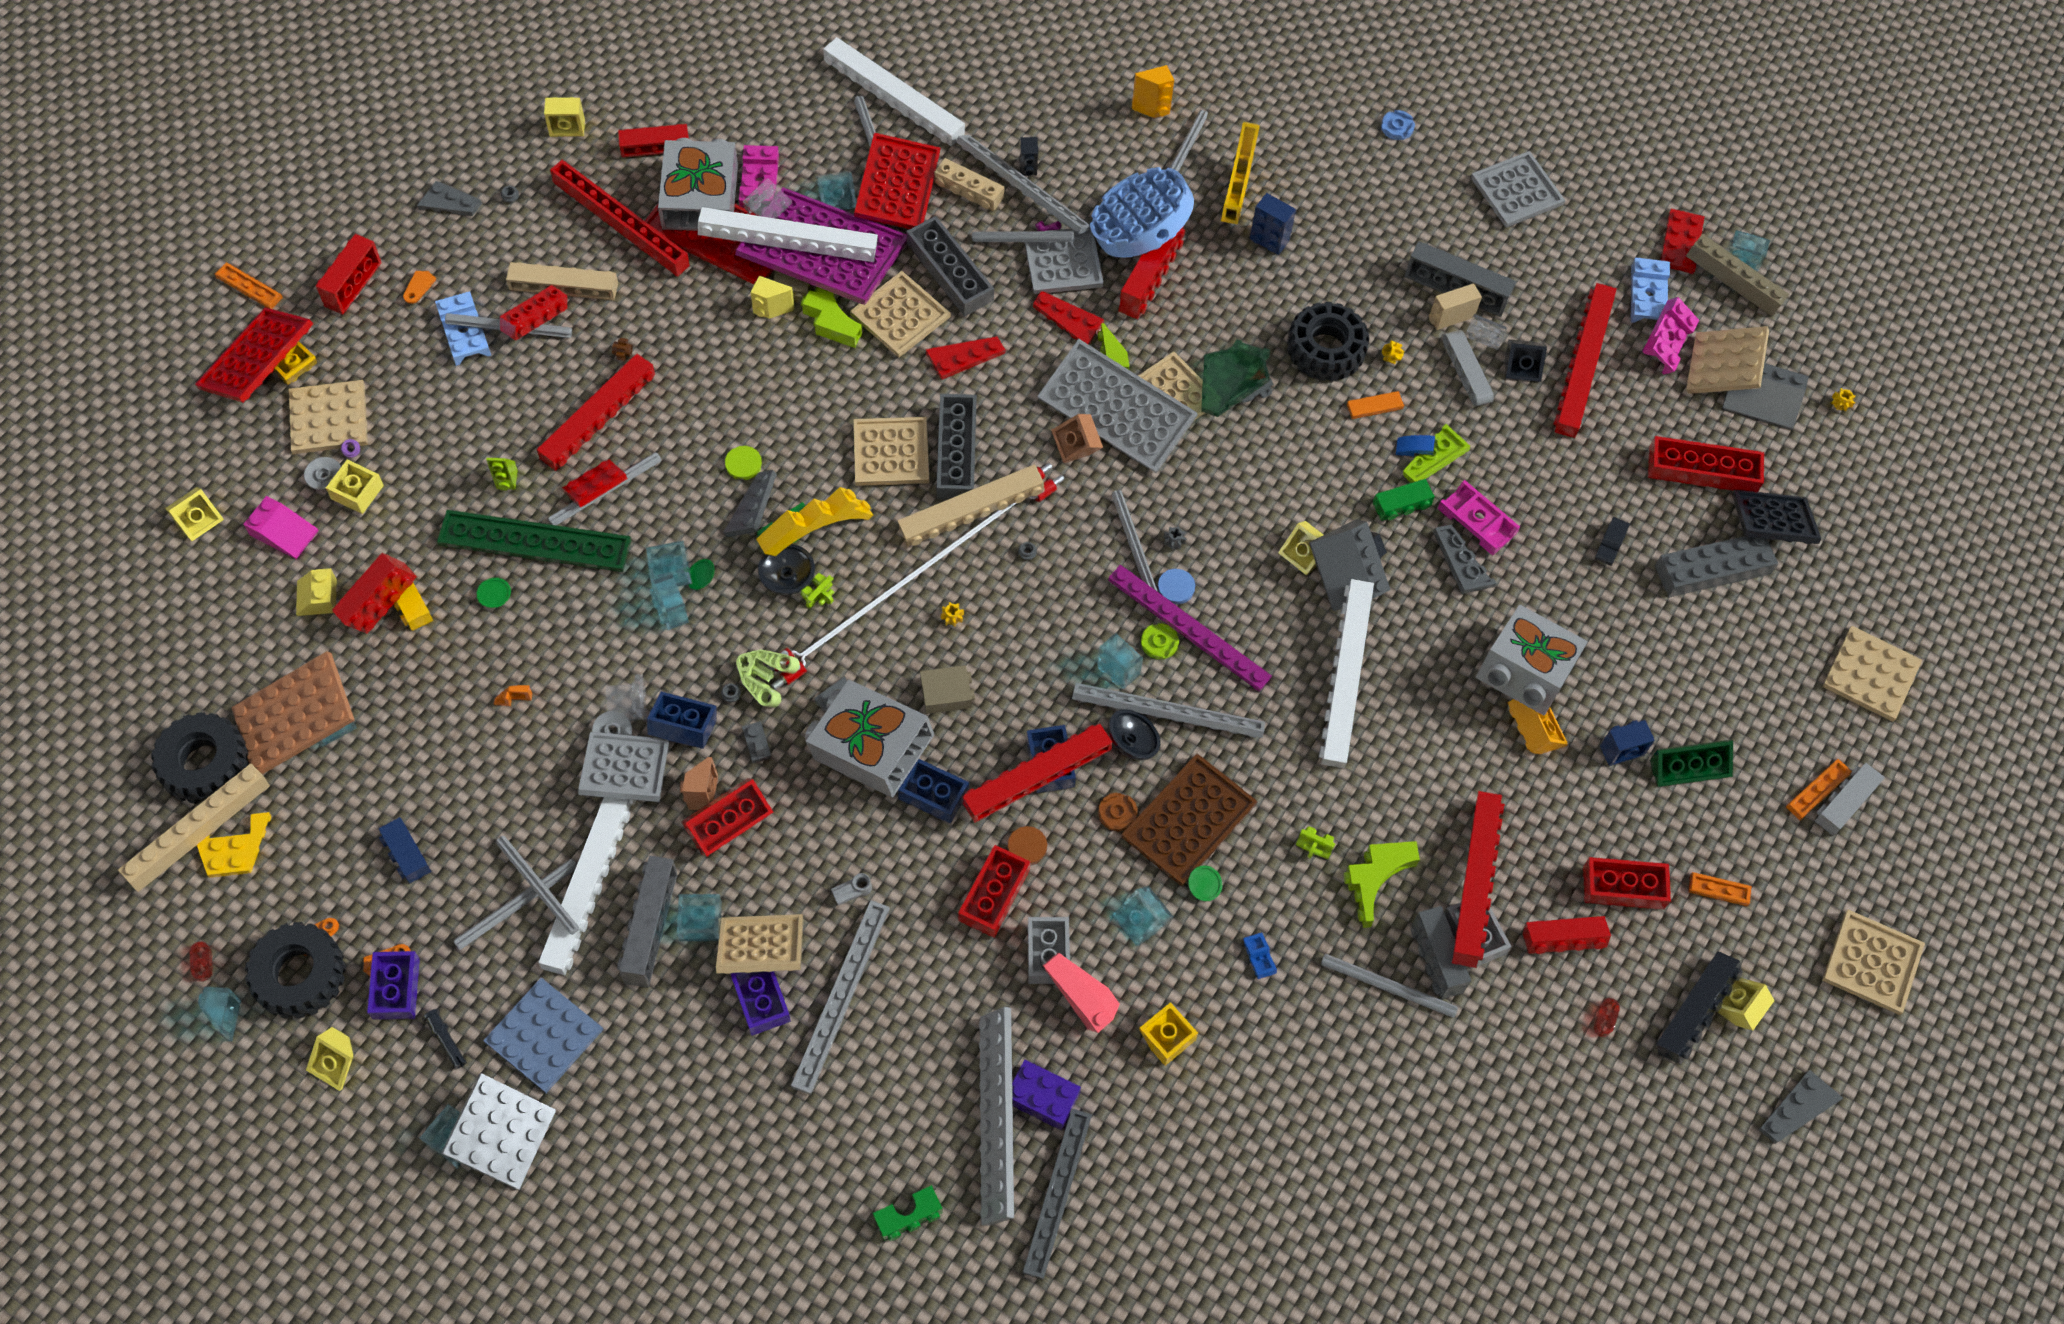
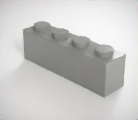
(1849, 799)

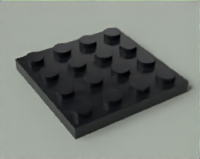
(1776, 517)

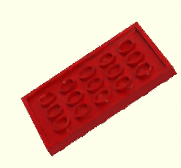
(897, 181)
(254, 354)

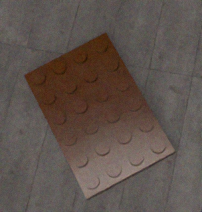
(1189, 819)

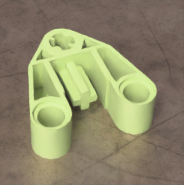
(749, 672)

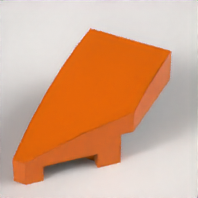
(517, 692)

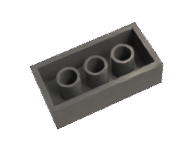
(1437, 948)

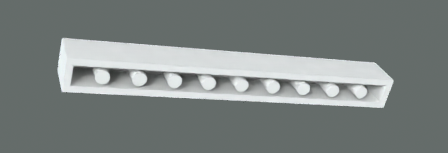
(894, 91)
(787, 234)
(1347, 673)
(586, 883)

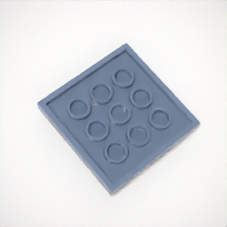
(543, 1035)

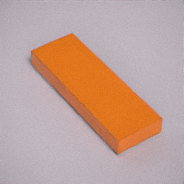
(1375, 405)
(1719, 889)

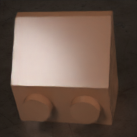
(1077, 438)
(700, 784)

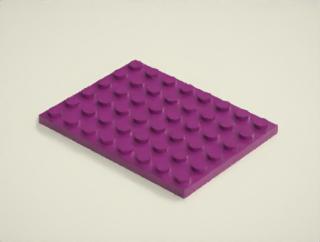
(838, 275)

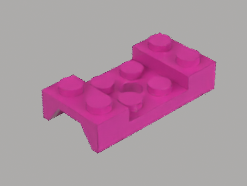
(757, 163)
(1670, 333)
(1492, 530)

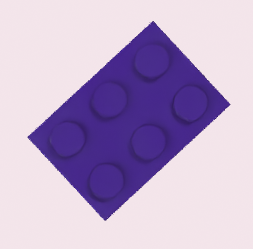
(393, 985)
(761, 1000)
(1044, 1094)

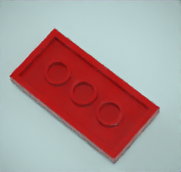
(1681, 234)

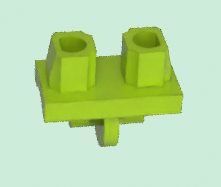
(823, 585)
(1315, 844)

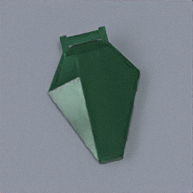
(1232, 376)

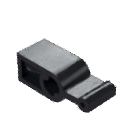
(1612, 541)

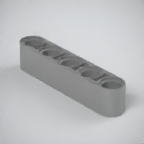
(1468, 368)

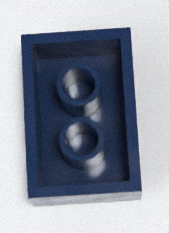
(1272, 223)
(682, 720)
(1041, 741)
(933, 791)

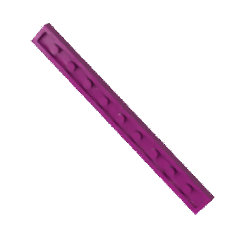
(1189, 628)

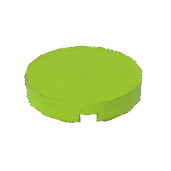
(743, 462)
(1159, 641)

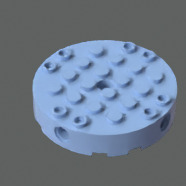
(1145, 218)

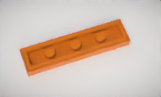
(248, 286)
(1818, 789)

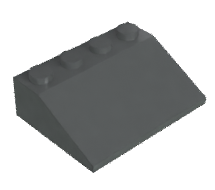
(1774, 402)
(1348, 555)

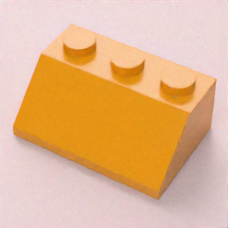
(1153, 92)
(1540, 731)

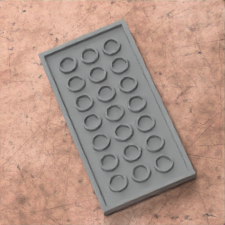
(1122, 405)

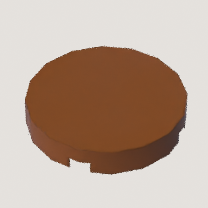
(1117, 811)
(1028, 843)

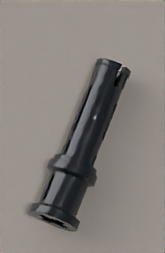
(440, 1031)

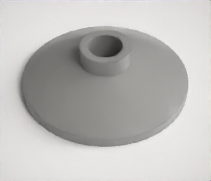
(318, 469)
(612, 718)

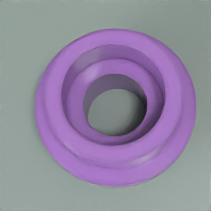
(345, 445)

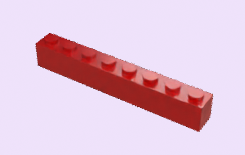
(596, 412)
(1037, 772)

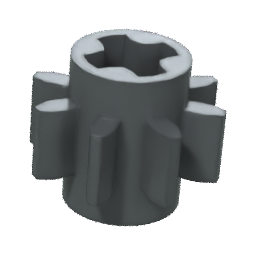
(1175, 538)

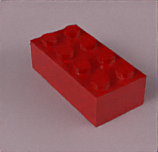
(348, 274)
(374, 593)
(727, 817)
(1626, 883)
(994, 891)

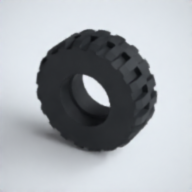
(1328, 320)
(186, 736)
(279, 947)

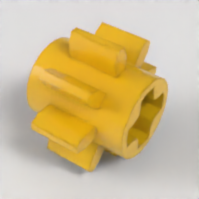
(1392, 352)
(1843, 399)
(952, 619)

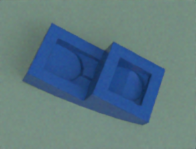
(1415, 444)
(1259, 955)

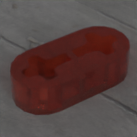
(206, 961)
(1602, 1016)

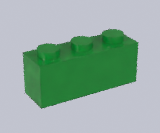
(1403, 500)

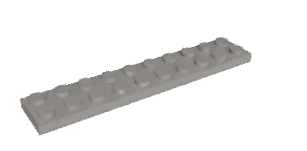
(996, 1117)

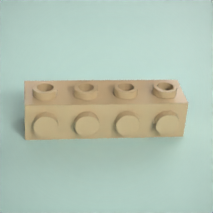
(969, 184)

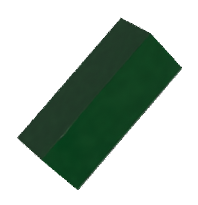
(1693, 763)

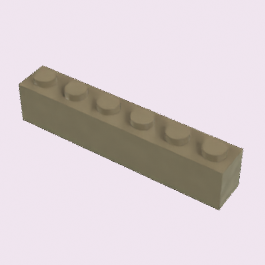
(1737, 275)

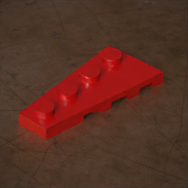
(1074, 320)
(962, 356)

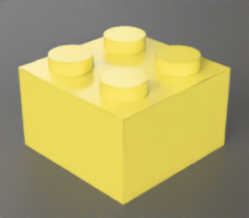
(564, 117)
(354, 486)

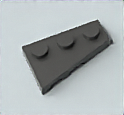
(449, 199)

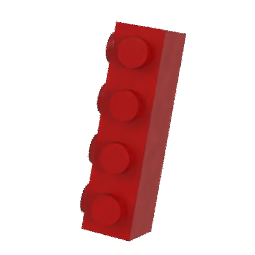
(649, 139)
(533, 312)
(1566, 934)

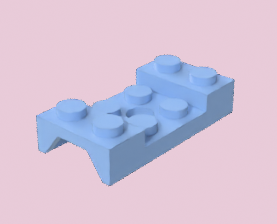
(1652, 277)
(462, 343)

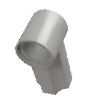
(849, 889)

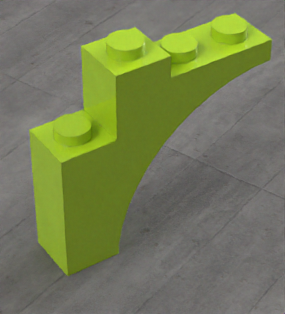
(830, 319)
(1381, 863)

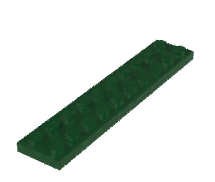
(534, 540)

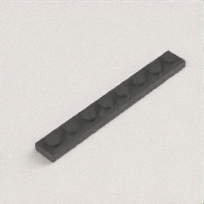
(1057, 1194)

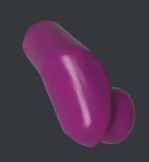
(1049, 227)

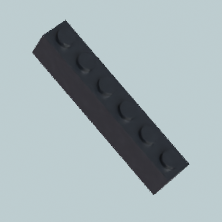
(1699, 1008)

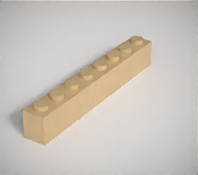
(971, 505)
(194, 827)

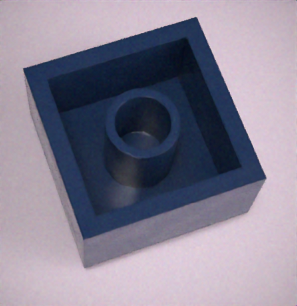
(1627, 742)

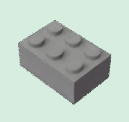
(1045, 939)
(1496, 941)

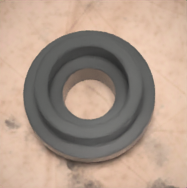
(509, 194)
(1027, 546)
(731, 688)

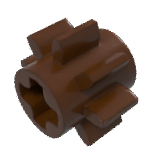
(622, 349)

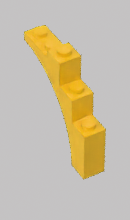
(1240, 173)
(816, 514)

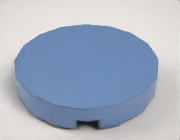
(1397, 125)
(1176, 586)

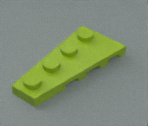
(1447, 448)

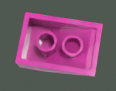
(280, 527)

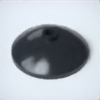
(792, 561)
(1134, 734)

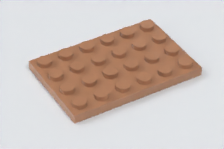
(293, 713)

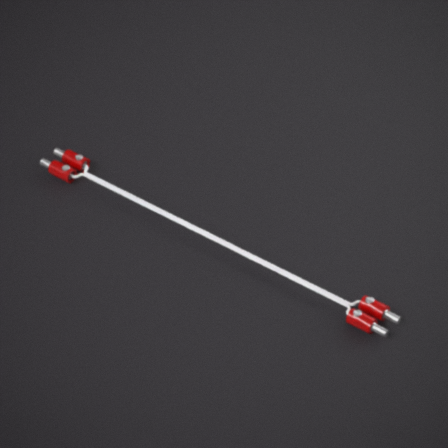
(786, 678)

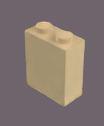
(1455, 306)

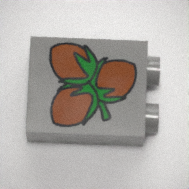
(696, 177)
(1531, 659)
(869, 737)

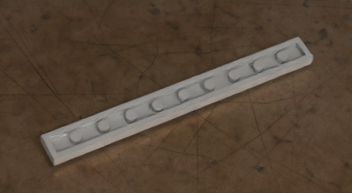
(1027, 187)
(1169, 710)
(840, 998)

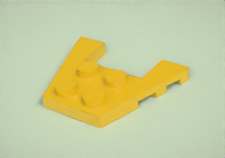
(234, 853)

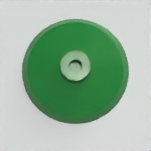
(701, 573)
(493, 592)
(1205, 883)

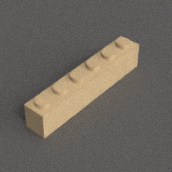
(568, 280)

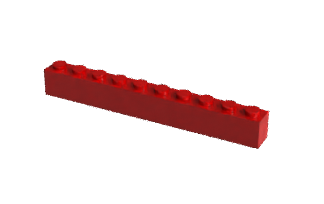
(620, 218)
(1585, 360)
(1477, 880)

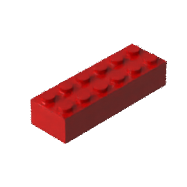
(1148, 276)
(1705, 464)

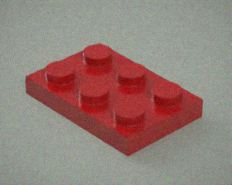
(594, 483)

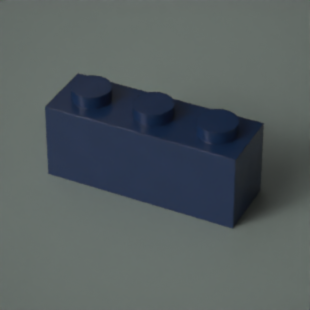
(403, 850)

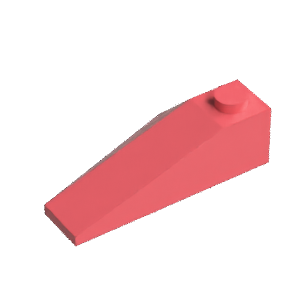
(1085, 994)

